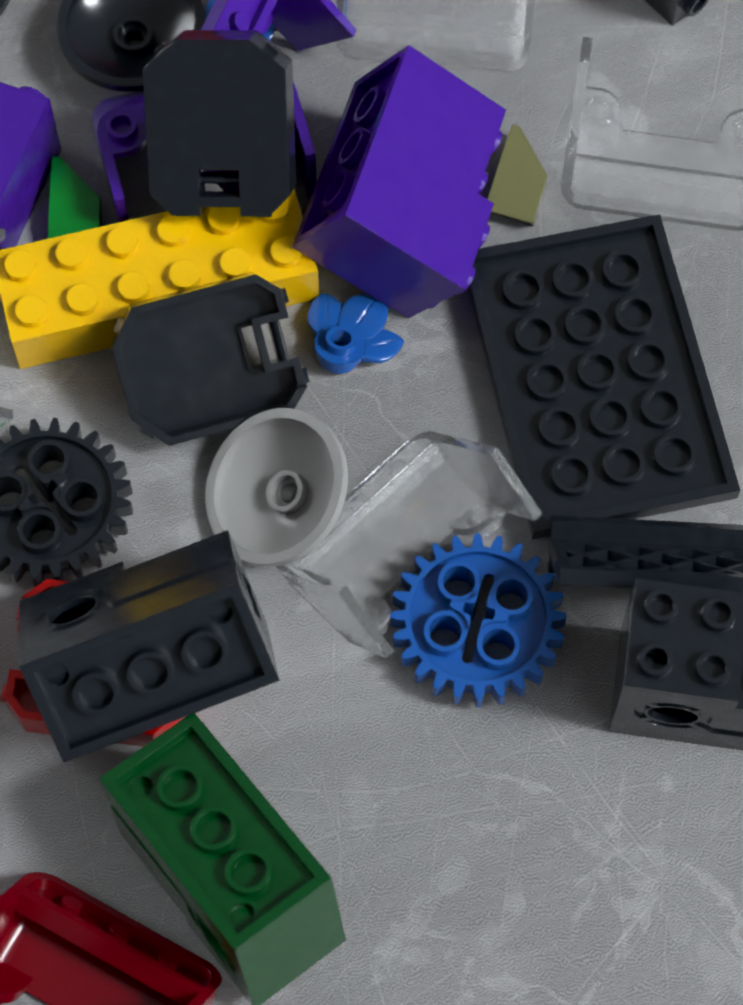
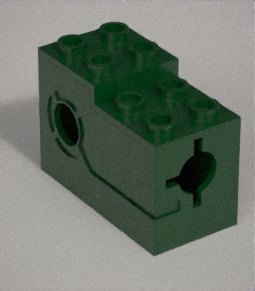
(225, 859)

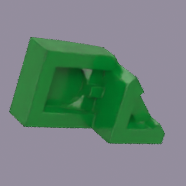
(71, 202)

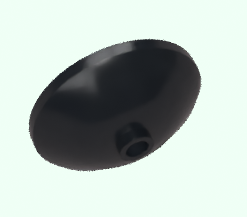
(97, 35)

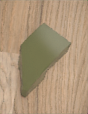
(518, 180)

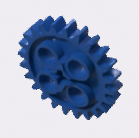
(525, 631)

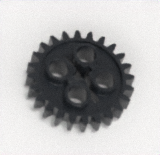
(84, 474)

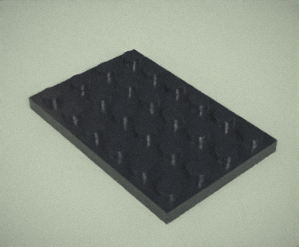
(600, 374)

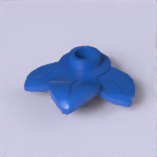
(351, 332)

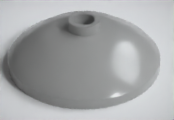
(255, 480)

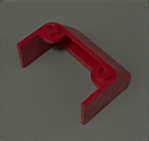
(87, 953)

